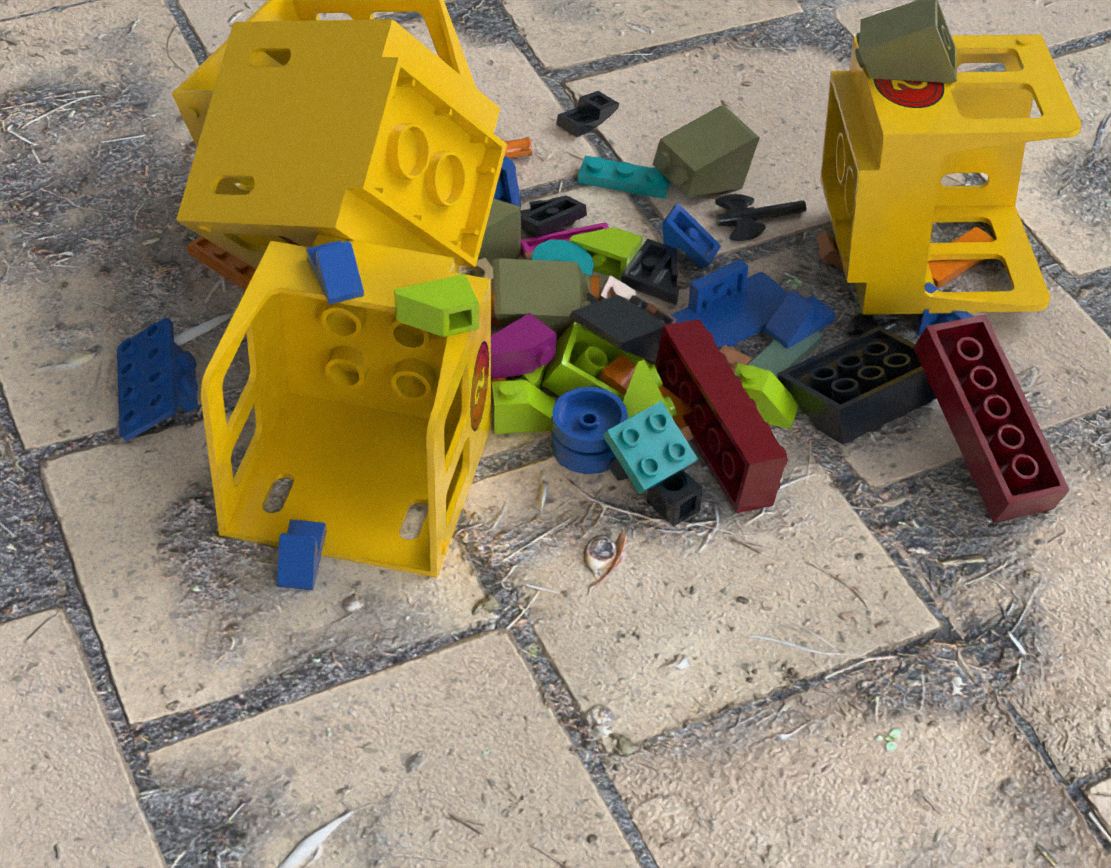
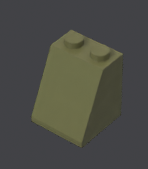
(908, 44)
(707, 154)
(502, 232)
(541, 288)

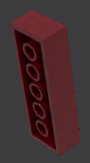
(990, 418)
(723, 419)

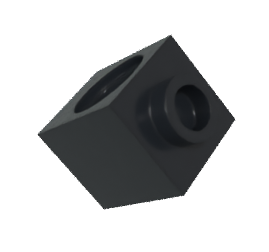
(676, 498)

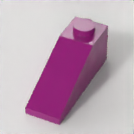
(521, 347)

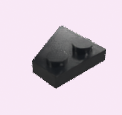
(551, 214)

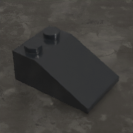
(625, 324)

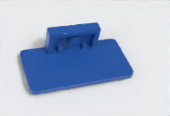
(732, 303)
(153, 379)

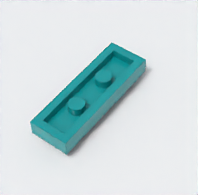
(623, 177)

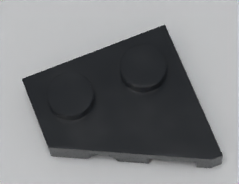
(654, 271)

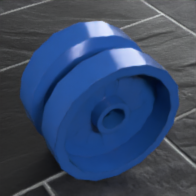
(578, 427)

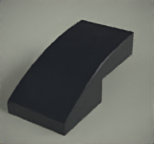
(590, 113)

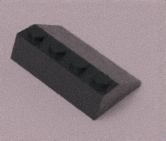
(859, 384)

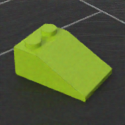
(581, 359)

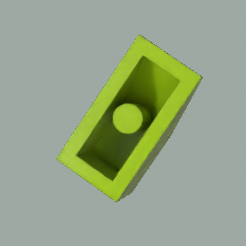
(610, 249)
(769, 394)
(520, 407)

